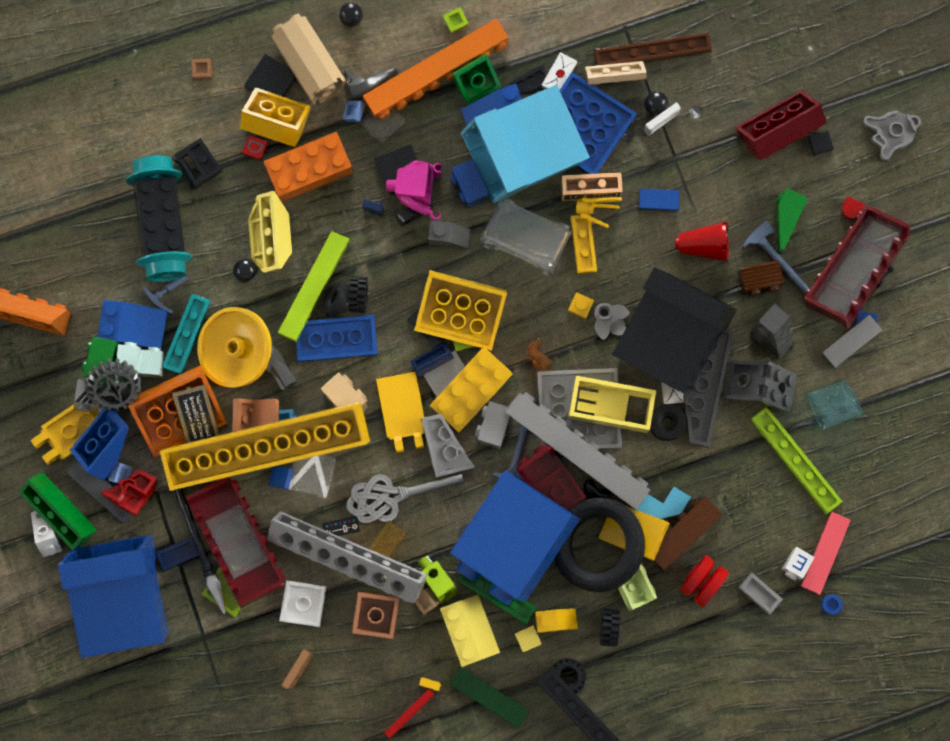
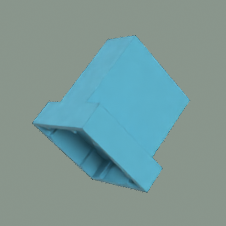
(524, 143)

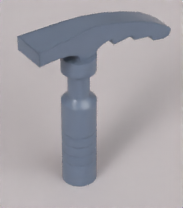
(168, 287)

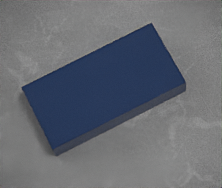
(432, 359)
(177, 554)

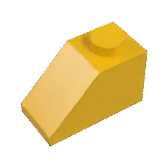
(556, 620)

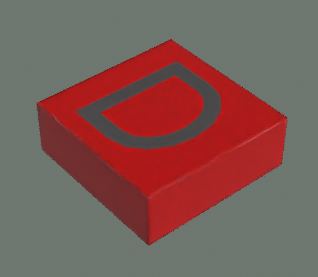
(255, 148)

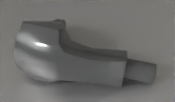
(358, 86)

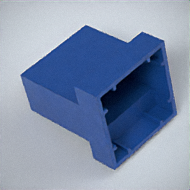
(114, 595)

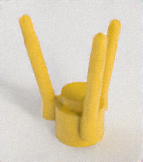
(586, 206)

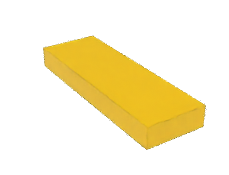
(583, 245)

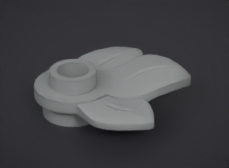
(613, 322)

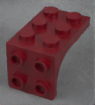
(550, 477)

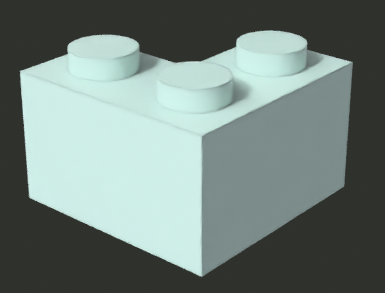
(146, 362)

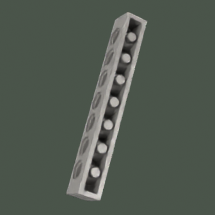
(346, 557)

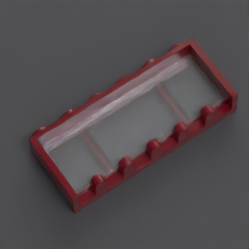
(857, 265)

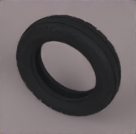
(630, 560)

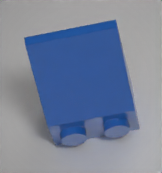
(495, 100)
(132, 323)
(101, 444)

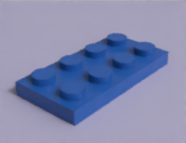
(337, 339)

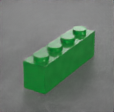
(57, 511)

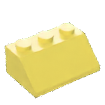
(469, 630)

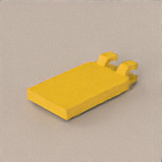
(401, 408)
(63, 432)

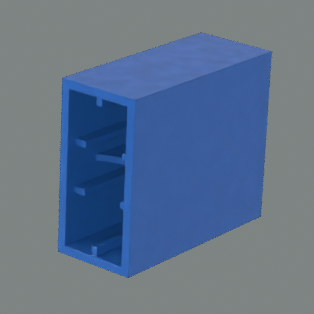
(513, 538)

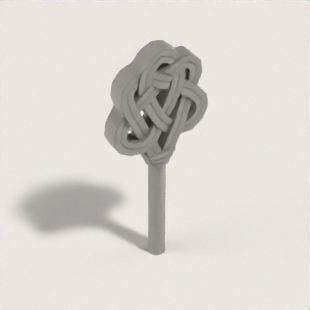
(391, 503)

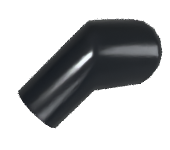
(593, 492)

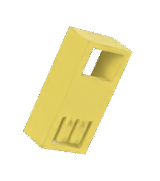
(610, 403)

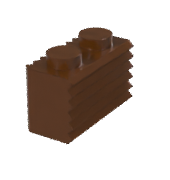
(761, 278)

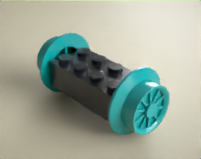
(159, 218)

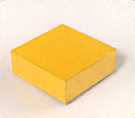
(430, 684)

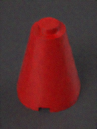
(705, 242)

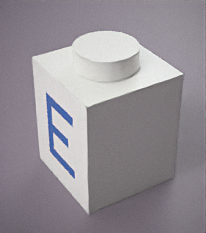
(797, 564)

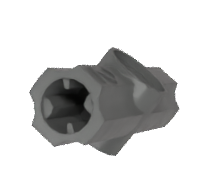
(280, 371)

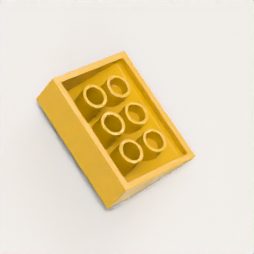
(460, 310)

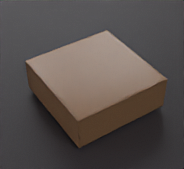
(201, 69)

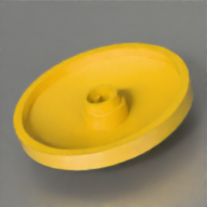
(234, 347)

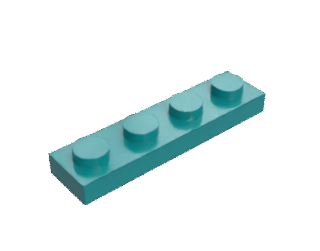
(186, 334)

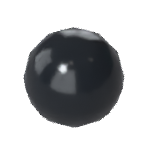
(351, 14)
(656, 103)
(245, 270)

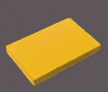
(653, 529)

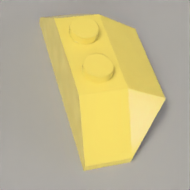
(269, 232)

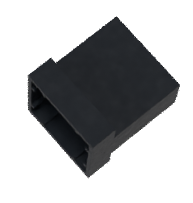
(673, 330)

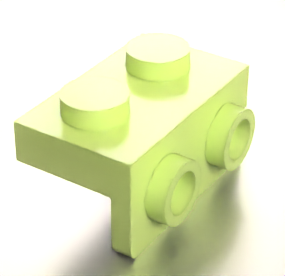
(637, 590)

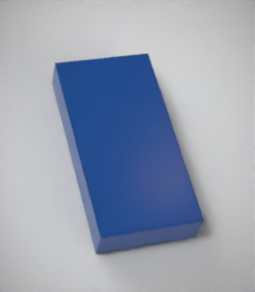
(659, 199)

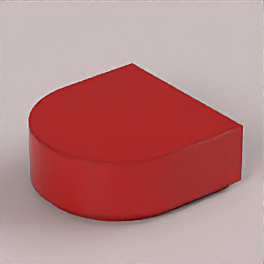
(851, 208)

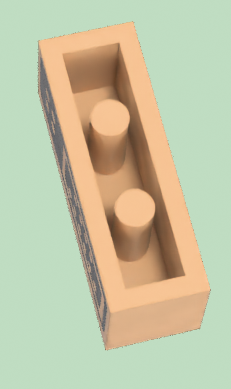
(591, 186)

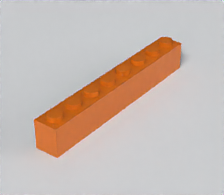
(434, 70)

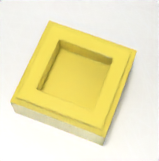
(528, 639)

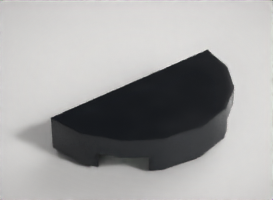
(530, 81)

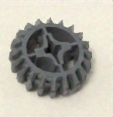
(120, 375)

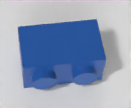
(470, 183)

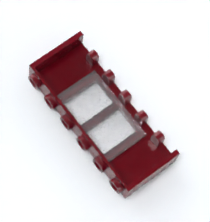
(236, 541)

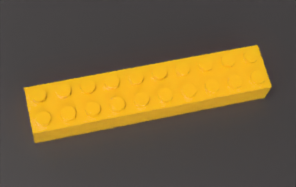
(265, 446)

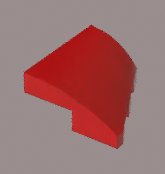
(132, 492)

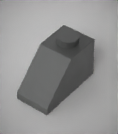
(448, 235)

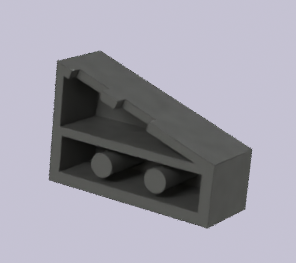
(774, 331)

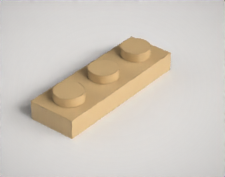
(615, 72)

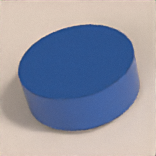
(831, 604)

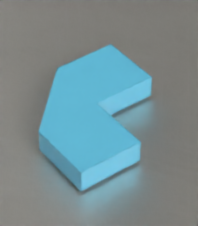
(671, 507)

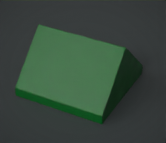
(476, 80)

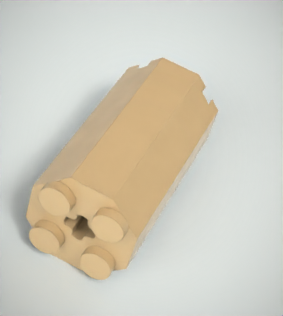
(308, 59)

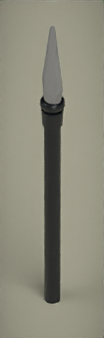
(212, 581)

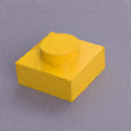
(581, 305)

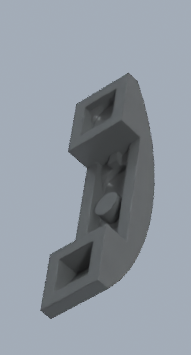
(95, 487)

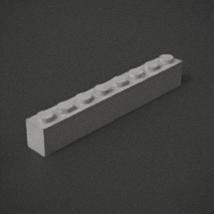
(577, 450)

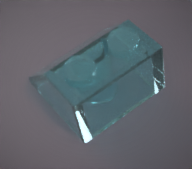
(834, 404)

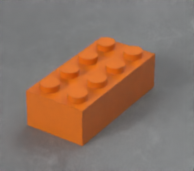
(308, 167)

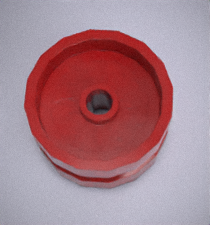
(701, 578)

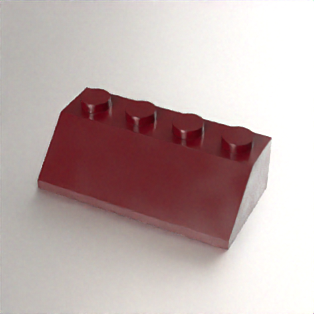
(781, 125)

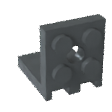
(762, 384)

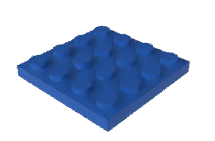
(598, 119)

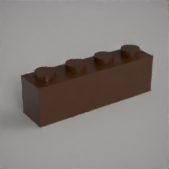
(686, 531)

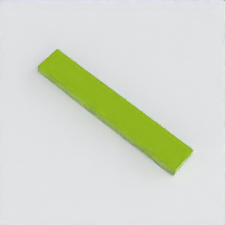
(313, 286)
(796, 460)

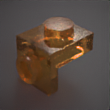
(539, 359)

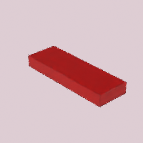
(394, 728)

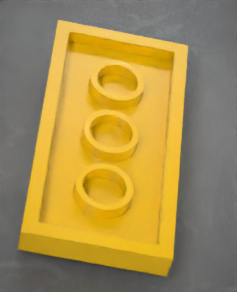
(471, 389)

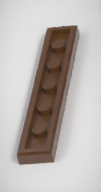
(655, 50)

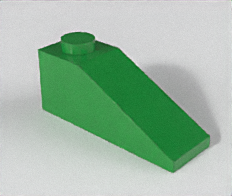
(787, 214)

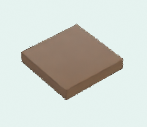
(297, 669)

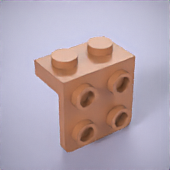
(254, 413)

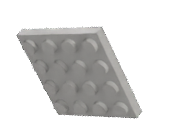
(556, 392)

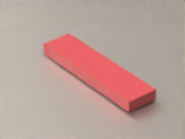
(825, 553)

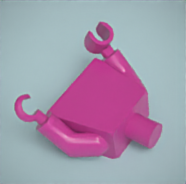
(415, 186)

